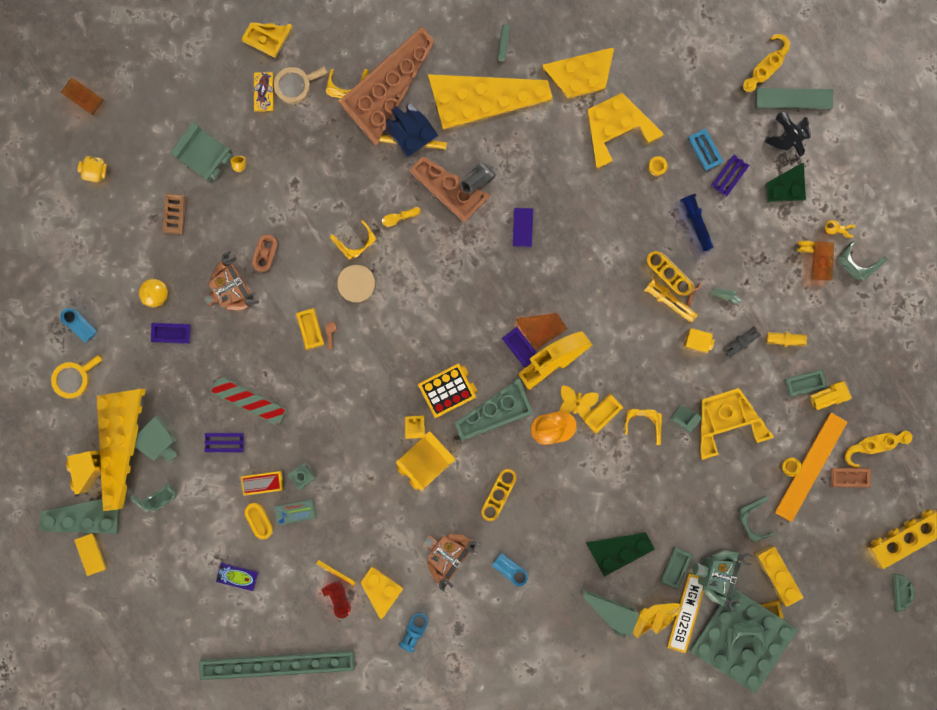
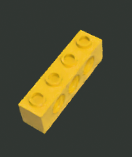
(878, 546)

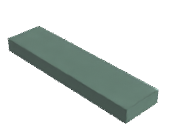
(794, 98)

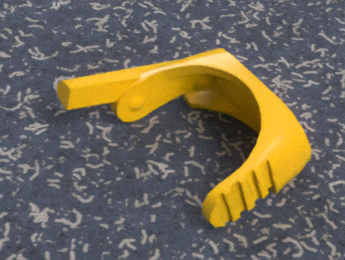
(336, 92)
(349, 253)
(655, 417)

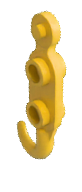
(768, 65)
(877, 444)

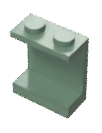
(201, 152)

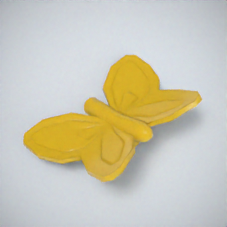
(578, 404)

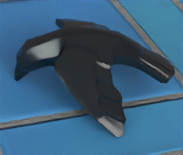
(792, 136)

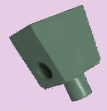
(156, 440)

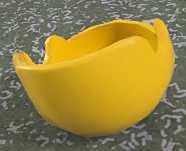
(153, 293)

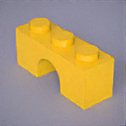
(779, 575)

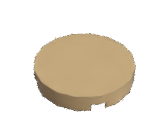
(356, 283)

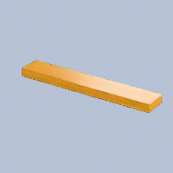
(811, 467)

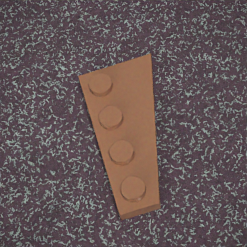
(448, 189)

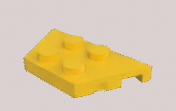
(581, 73)

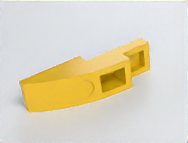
(551, 357)

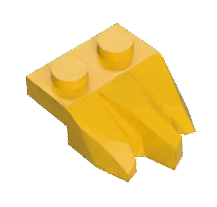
(656, 618)

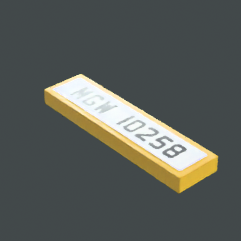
(685, 620)

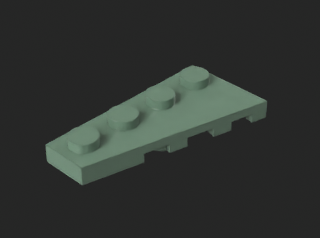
(499, 410)

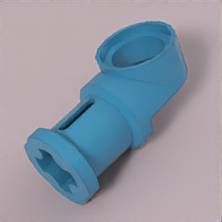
(414, 632)

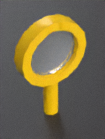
(72, 379)

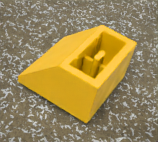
(84, 470)

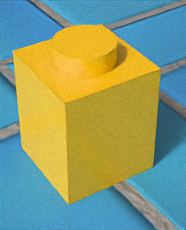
(698, 341)

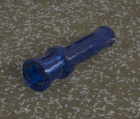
(694, 213)

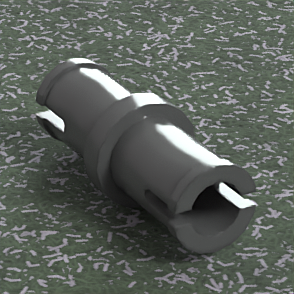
(742, 341)

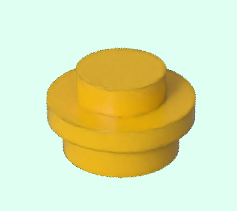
(792, 467)

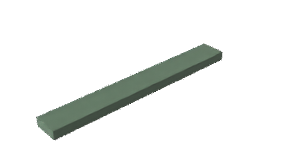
(277, 665)

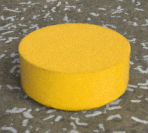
(657, 166)

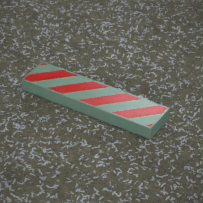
(248, 400)

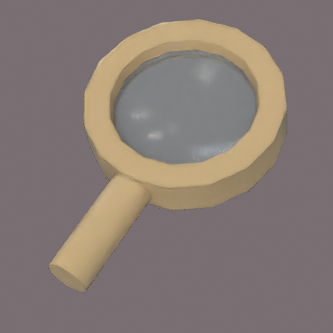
(294, 85)

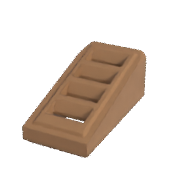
(181, 214)

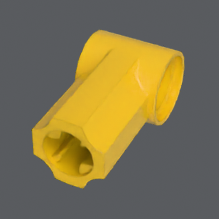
(834, 394)

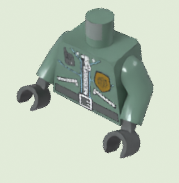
(719, 575)

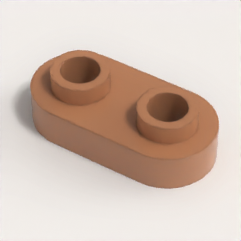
(264, 253)

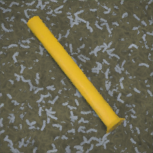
(336, 573)

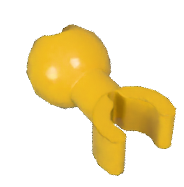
(834, 227)

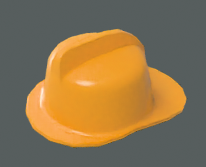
(553, 427)

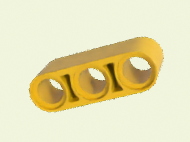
(662, 268)
(498, 504)

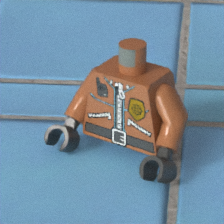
(229, 287)
(447, 556)

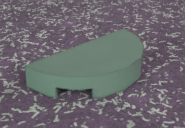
(503, 43)
(903, 592)

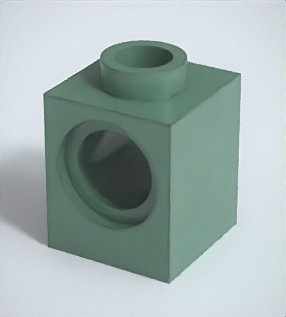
(302, 476)

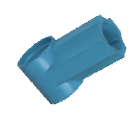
(79, 326)
(509, 568)

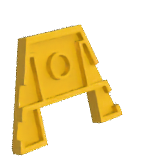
(614, 119)
(725, 413)

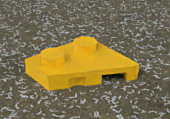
(267, 37)
(380, 591)

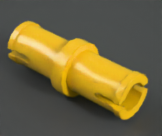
(786, 339)

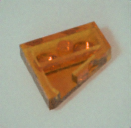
(541, 328)

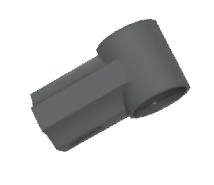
(480, 175)

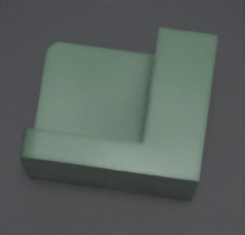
(685, 418)

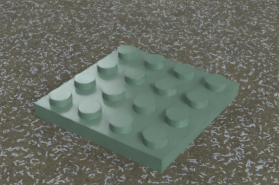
(748, 662)

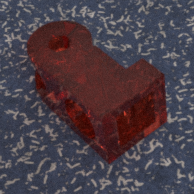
(339, 598)

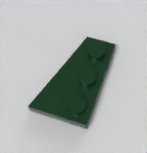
(619, 551)

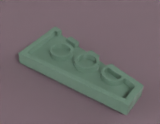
(81, 518)

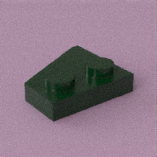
(787, 186)

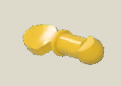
(392, 219)

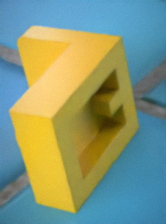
(414, 427)

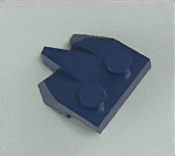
(410, 129)

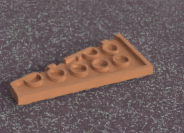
(384, 87)

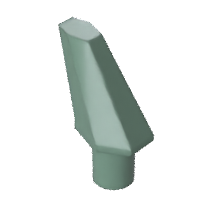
(726, 295)

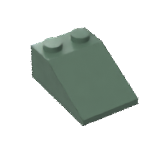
(618, 616)

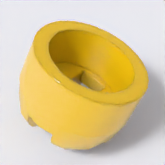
(238, 163)

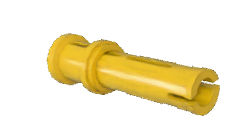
(661, 296)

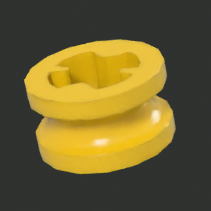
(805, 246)

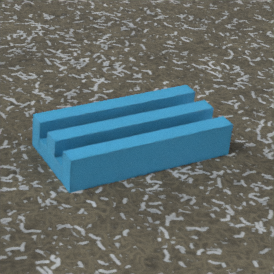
(699, 154)

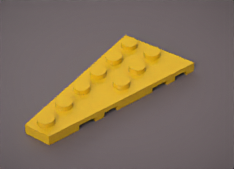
(477, 98)
(117, 442)

